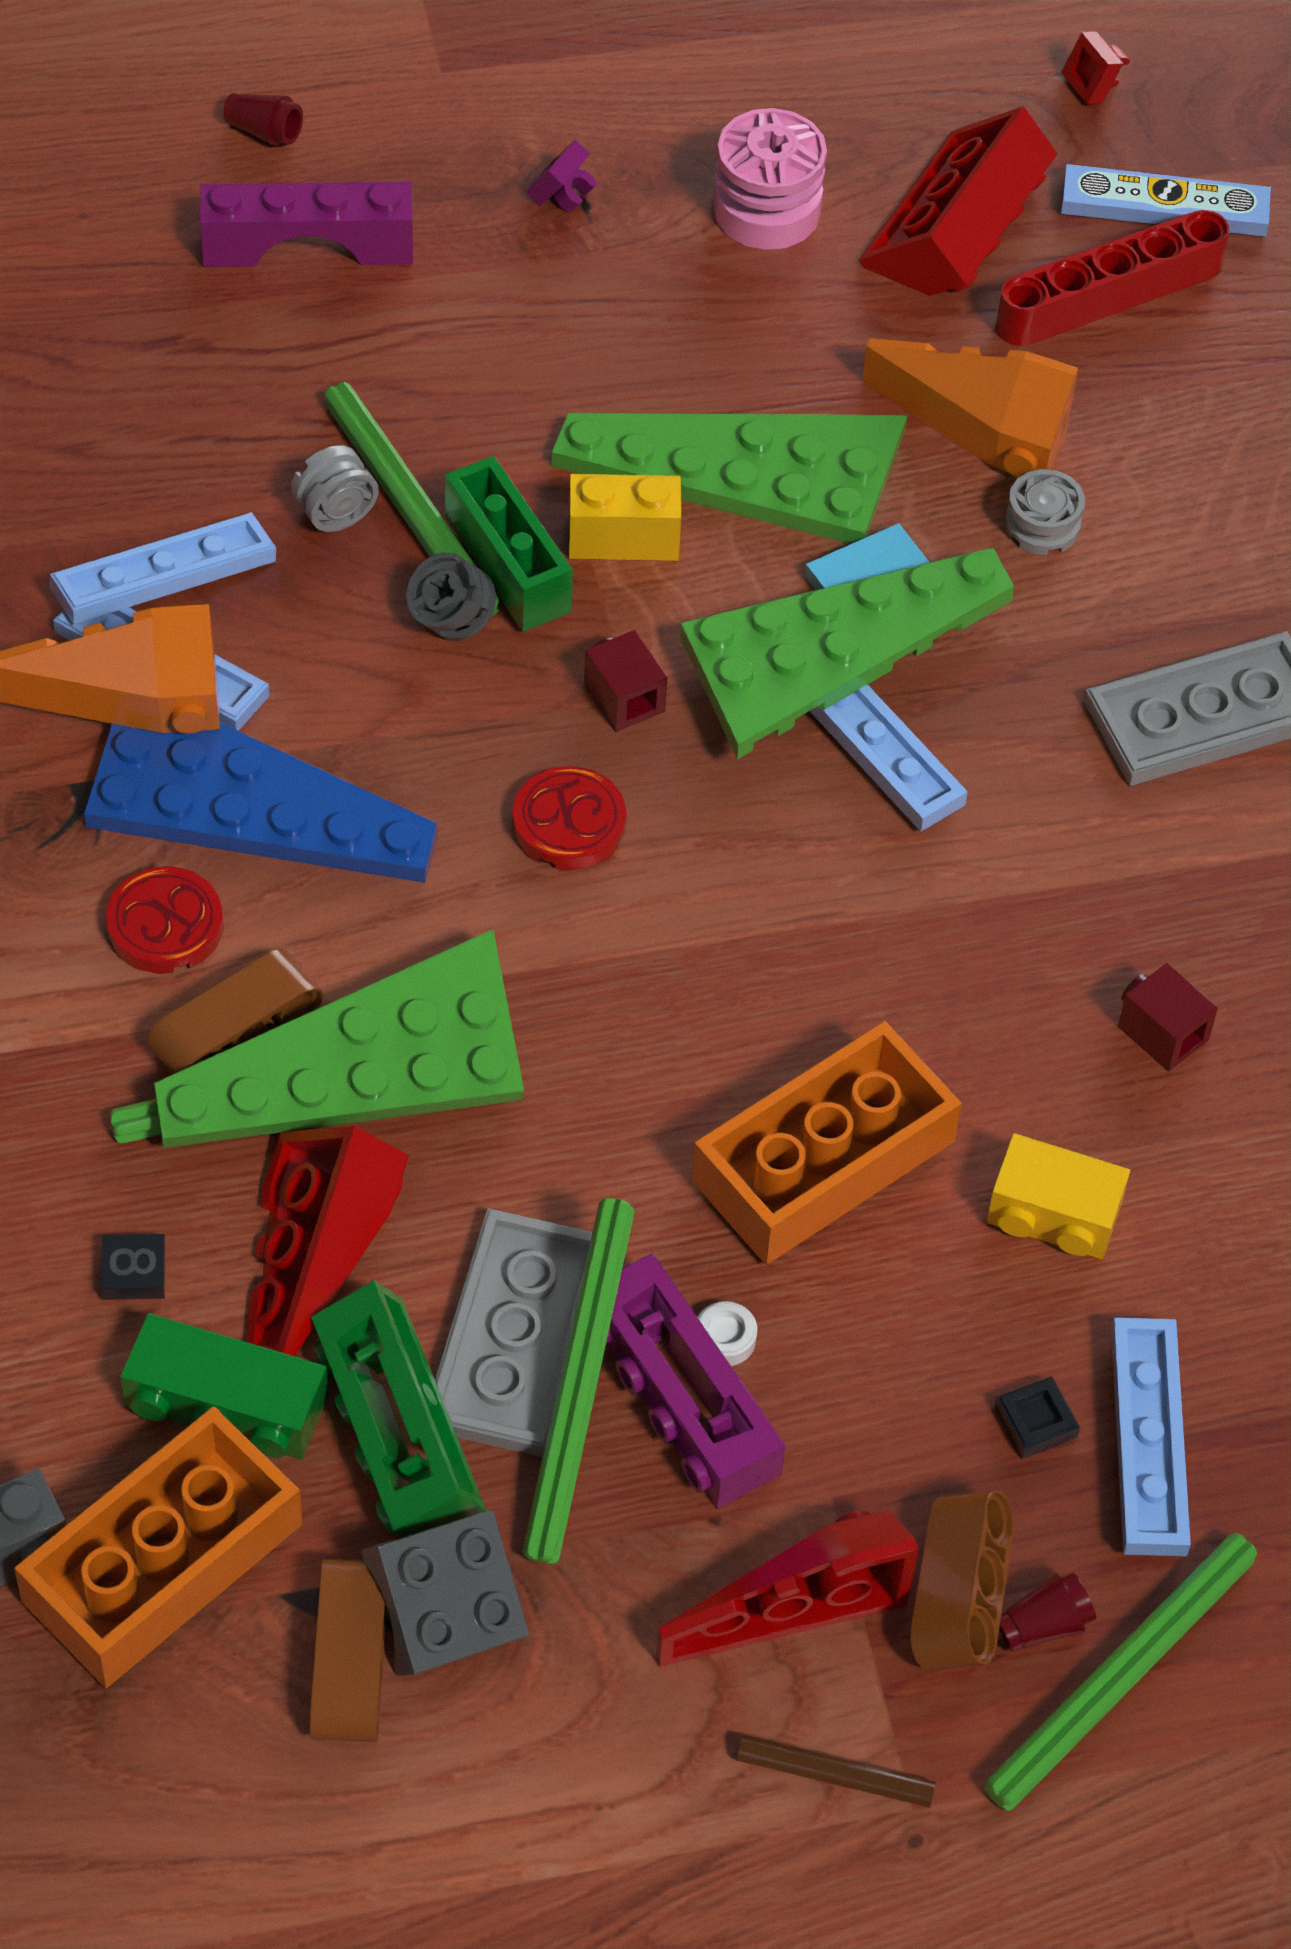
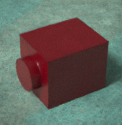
(625, 680)
(1166, 1016)

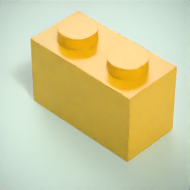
(624, 517)
(1057, 1196)

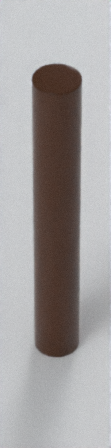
(836, 1771)

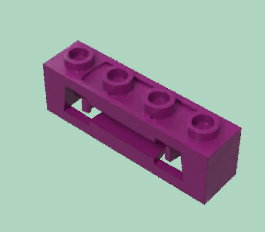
(740, 1441)

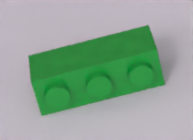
(508, 543)
(187, 1370)

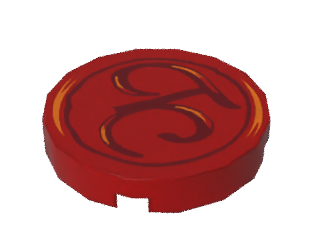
(569, 817)
(164, 919)

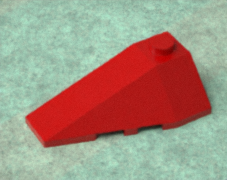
(325, 1207)
(828, 1578)

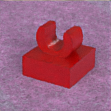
(1094, 67)

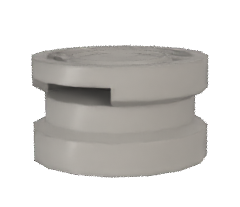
(335, 489)
(1045, 511)

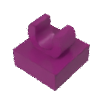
(561, 176)

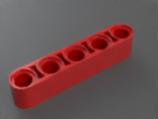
(1111, 277)

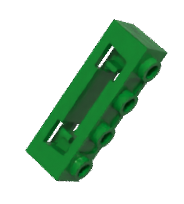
(377, 1332)

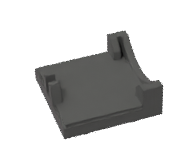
(447, 1592)

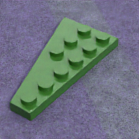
(773, 468)
(823, 645)
(390, 1050)

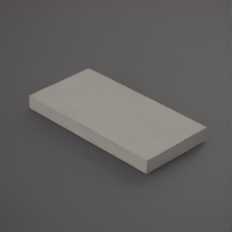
(1196, 709)
(512, 1331)

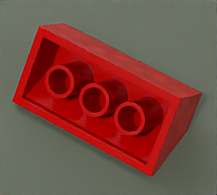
(961, 204)

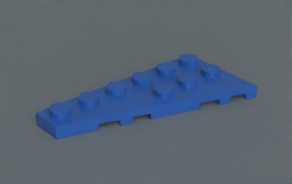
(251, 800)

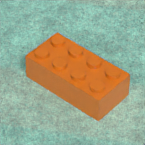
(825, 1142)
(159, 1546)

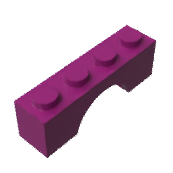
(249, 219)

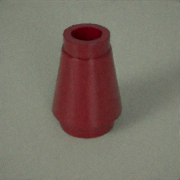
(268, 117)
(1047, 1613)

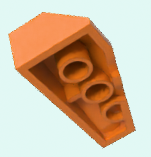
(995, 407)
(135, 675)

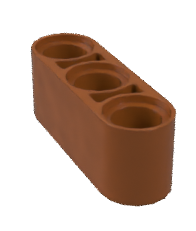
(234, 1011)
(962, 1580)
(348, 1653)

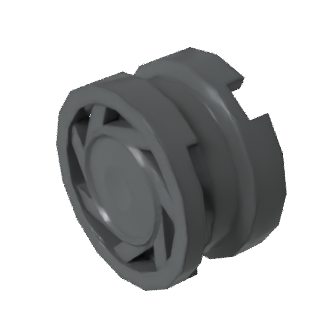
(449, 595)

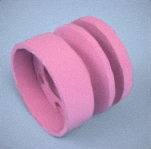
(769, 178)

